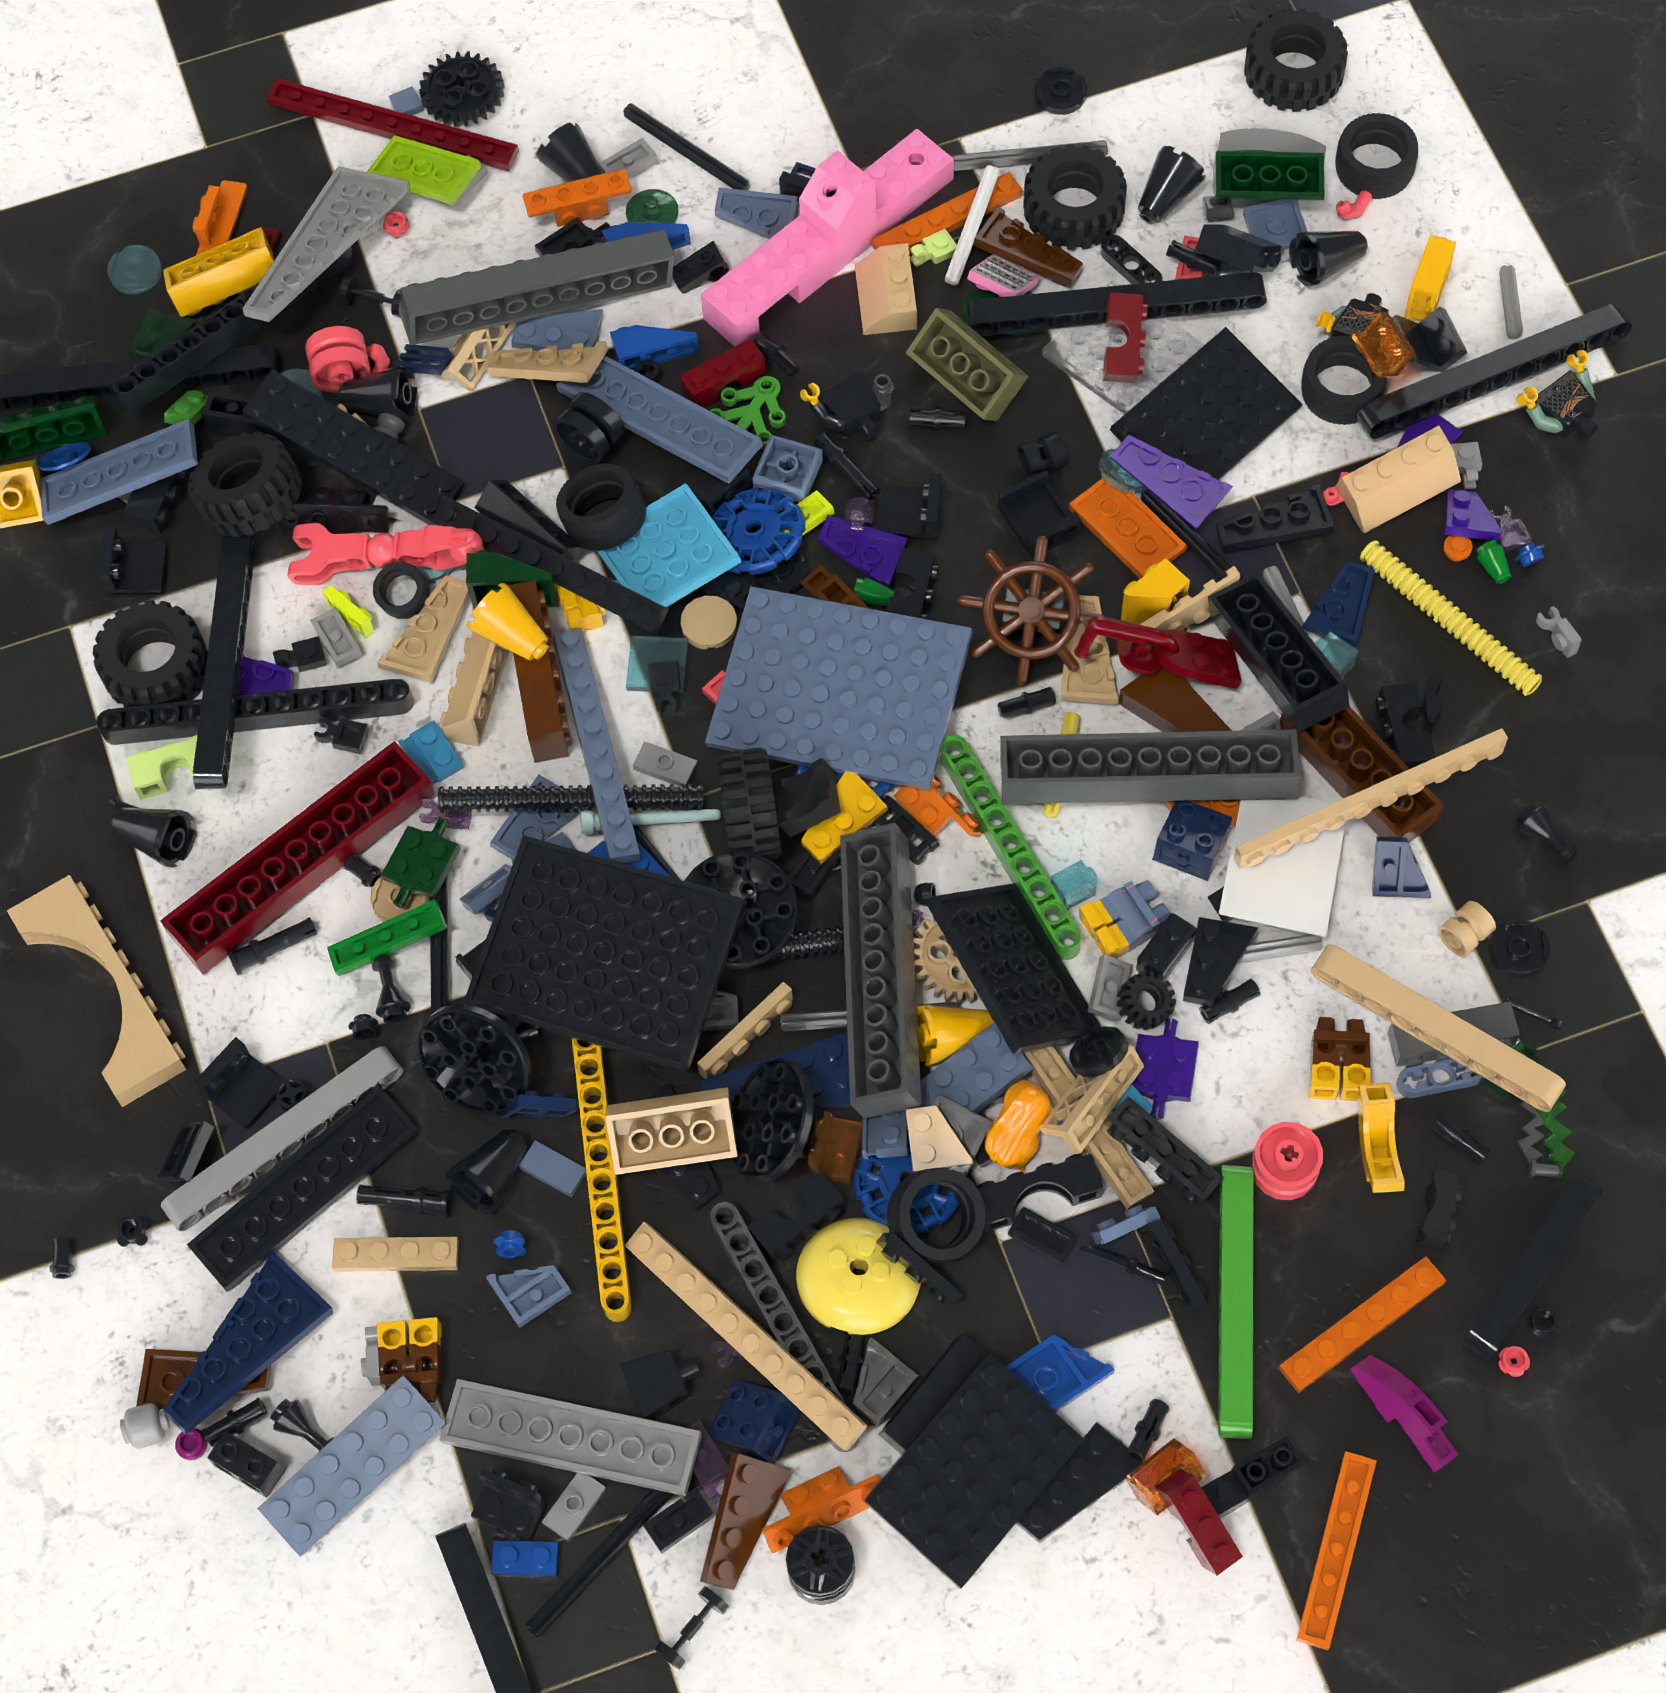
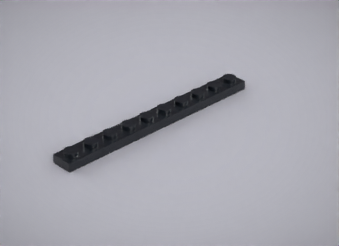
(564, 570)

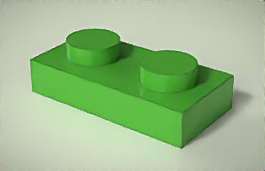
(187, 407)

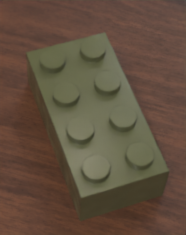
(966, 364)

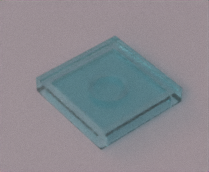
(654, 649)

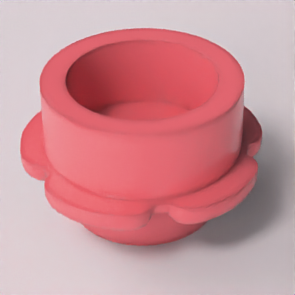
(395, 218)
(1519, 1355)

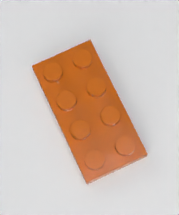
(1127, 527)

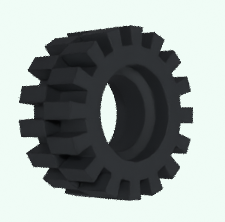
(1156, 989)

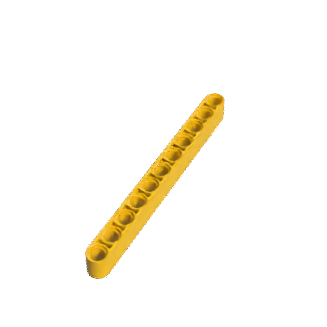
(601, 1171)

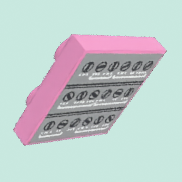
(1002, 277)

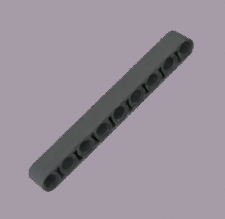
(765, 1284)

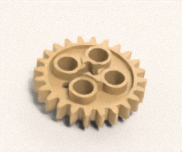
(936, 971)

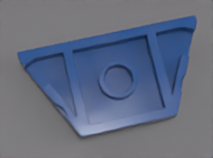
(1058, 1372)

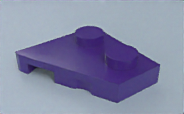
(1469, 517)

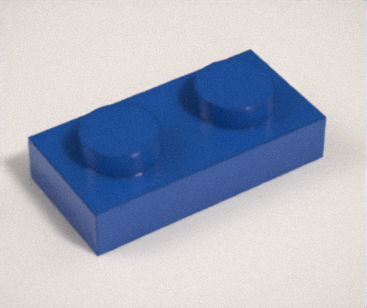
(525, 1558)

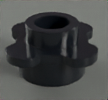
(126, 1224)

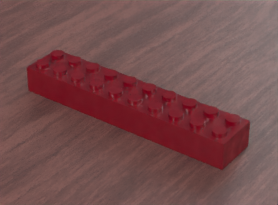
(298, 857)

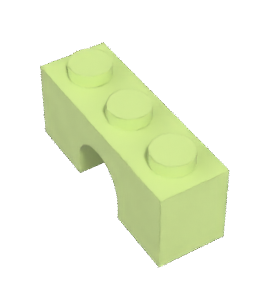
(152, 767)

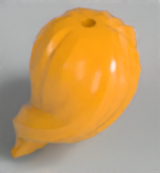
(1016, 1130)

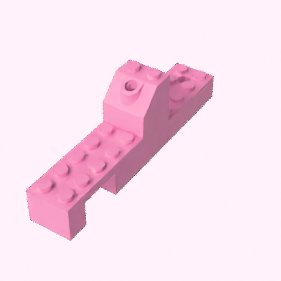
(835, 225)

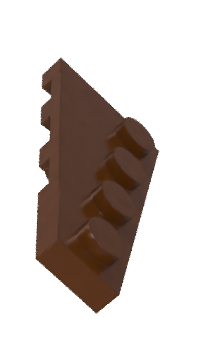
(1029, 250)

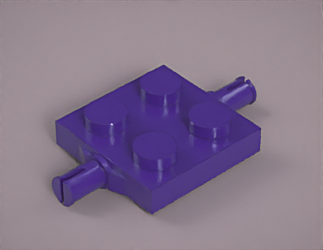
(1167, 1067)

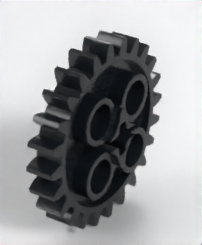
(461, 89)

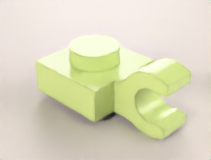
(936, 247)

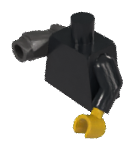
(851, 404)

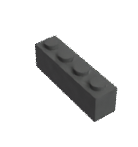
(1494, 1019)

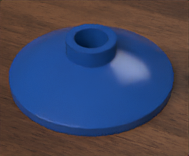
(64, 456)

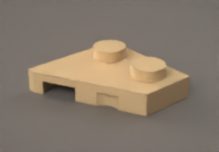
(933, 1140)

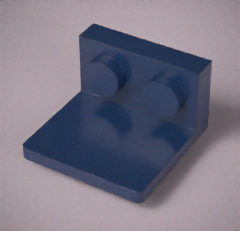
(1191, 838)
(755, 1420)

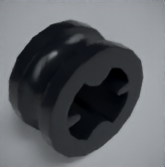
(651, 366)

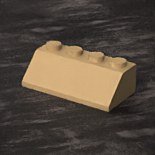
(1400, 480)
(474, 690)
(671, 1131)

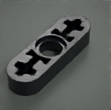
(1128, 253)

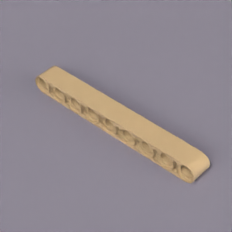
(1438, 1028)

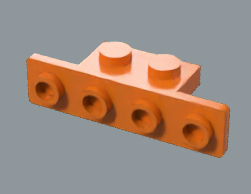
(578, 198)
(218, 214)
(936, 808)
(818, 1502)

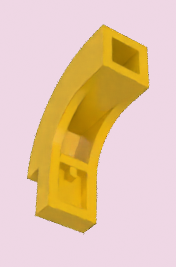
(1377, 1138)

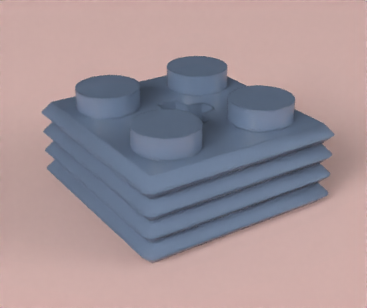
(785, 454)

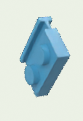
(432, 752)

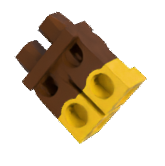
(1339, 1049)
(419, 1366)

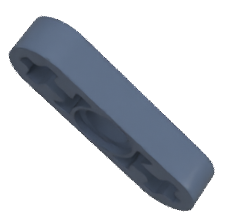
(1417, 1073)

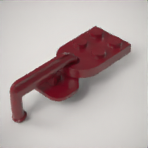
(1178, 651)

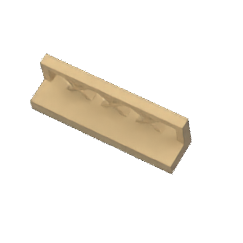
(466, 346)
(1098, 1101)

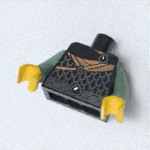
(1353, 317)
(1564, 403)

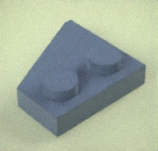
(529, 1292)

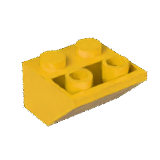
(1154, 592)

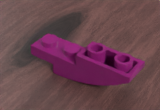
(1401, 1399)

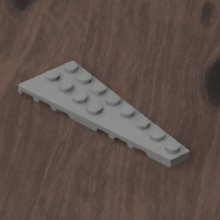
(335, 221)

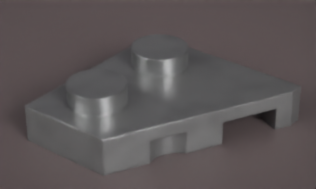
(881, 1383)

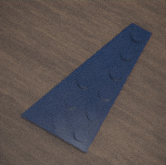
(823, 1062)
(254, 1334)

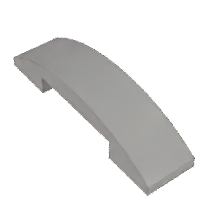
(1268, 141)

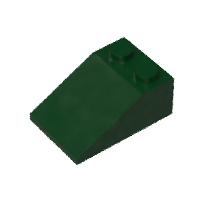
(489, 569)

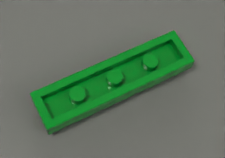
(386, 937)

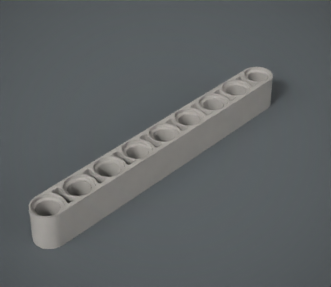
(279, 1139)

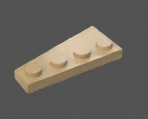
(1190, 609)
(425, 640)

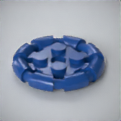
(771, 534)
(888, 1179)

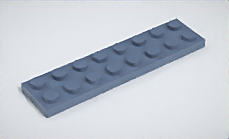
(670, 420)

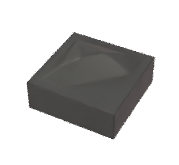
(1217, 207)

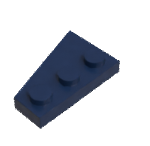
(1343, 604)

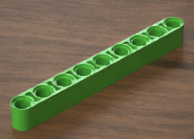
(1009, 833)
(1236, 1303)

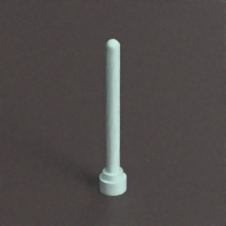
(590, 820)

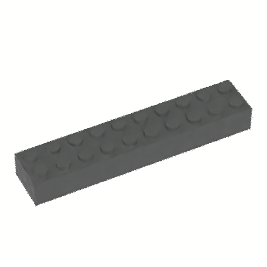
(536, 287)
(1149, 766)
(880, 972)

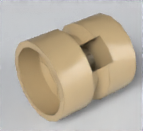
(1469, 926)

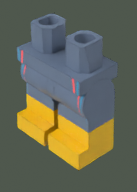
(1123, 918)

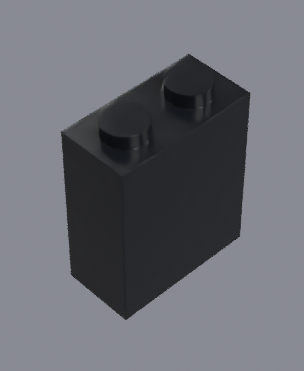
(1238, 248)

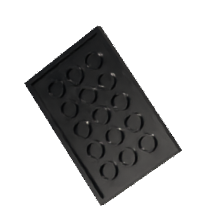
(1211, 408)
(1013, 967)
(973, 1470)

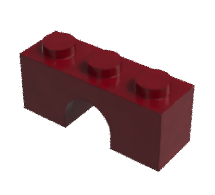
(1126, 314)
(706, 380)
(1195, 1512)

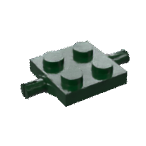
(420, 862)

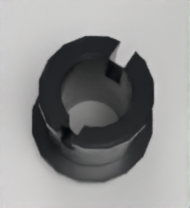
(362, 870)
(62, 1258)

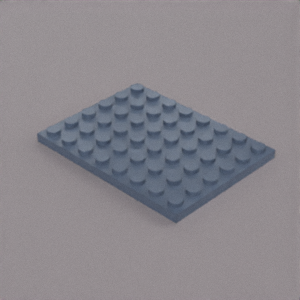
(840, 687)

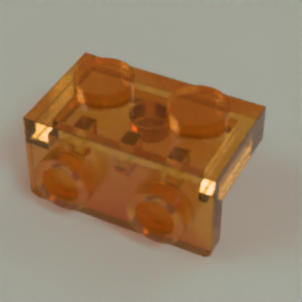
(1384, 346)
(835, 1148)

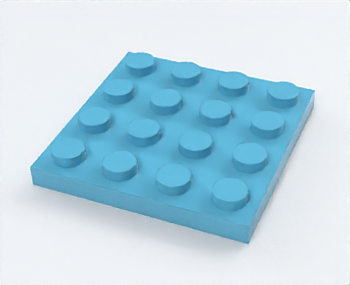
(672, 550)

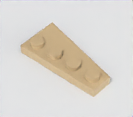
(549, 363)
(1095, 676)

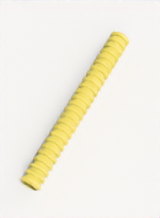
(1451, 618)

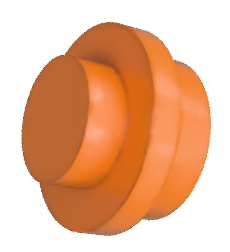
(1457, 547)

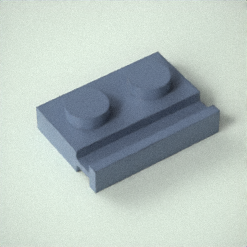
(885, 1135)
(1135, 1218)

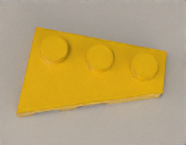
(858, 810)

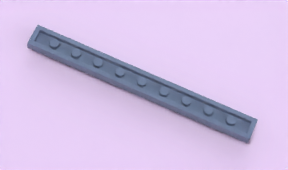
(596, 747)

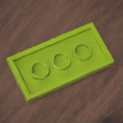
(428, 169)

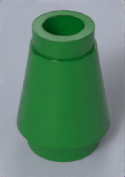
(1494, 561)
(872, 592)

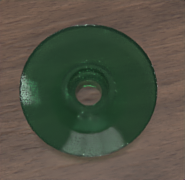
(664, 209)

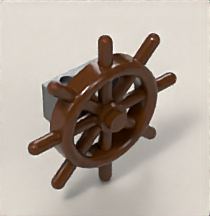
(1031, 608)

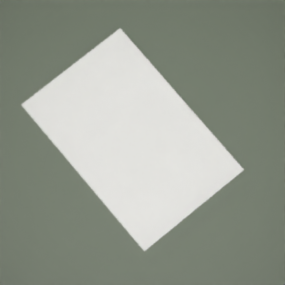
(1285, 888)

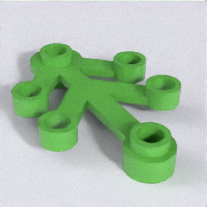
(751, 413)

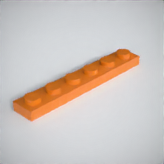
(949, 215)
(1362, 1324)
(1336, 1551)

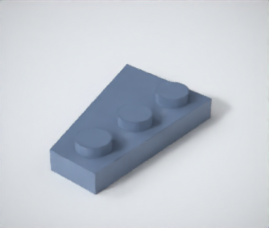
(756, 211)
(558, 330)
(529, 823)

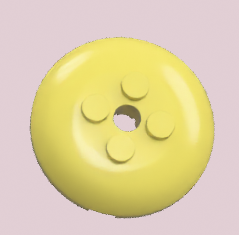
(847, 1300)

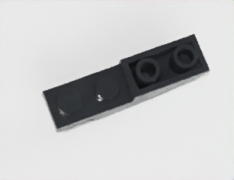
(1252, 1477)

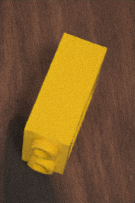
(1430, 278)

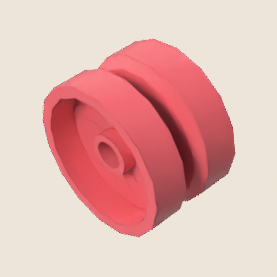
(336, 357)
(1283, 1178)

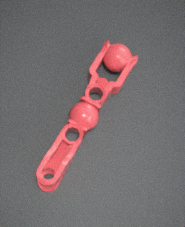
(332, 553)

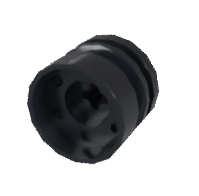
(829, 1581)

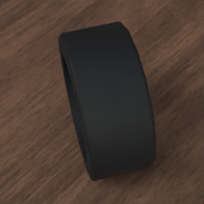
(386, 576)

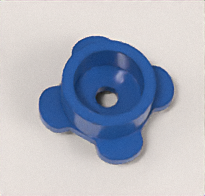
(1530, 554)
(510, 1244)

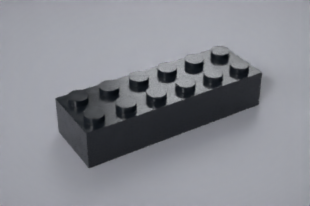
(1278, 652)

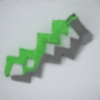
(1561, 1154)

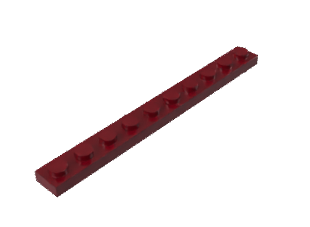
(390, 123)

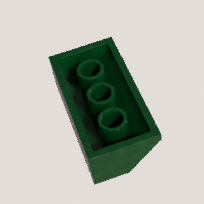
(1268, 175)
(51, 428)

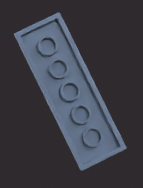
(118, 471)
(351, 1466)

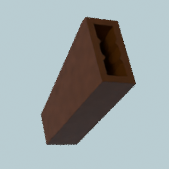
(1169, 704)

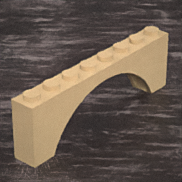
(143, 1050)

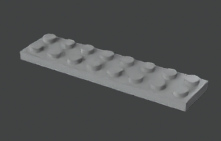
(571, 1437)

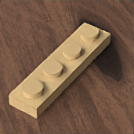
(738, 1039)
(395, 1254)

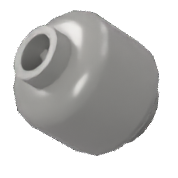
(144, 1425)

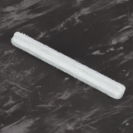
(972, 225)

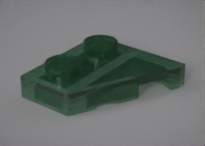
(157, 331)

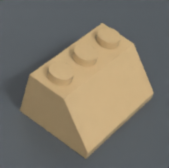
(886, 290)

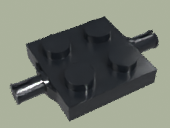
(570, 236)

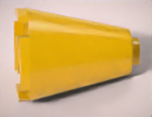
(507, 623)
(947, 1030)

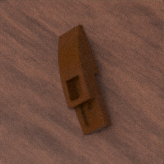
(830, 587)

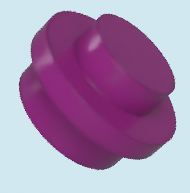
(191, 1445)

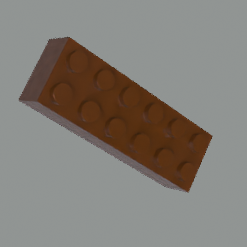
(541, 685)
(1356, 758)

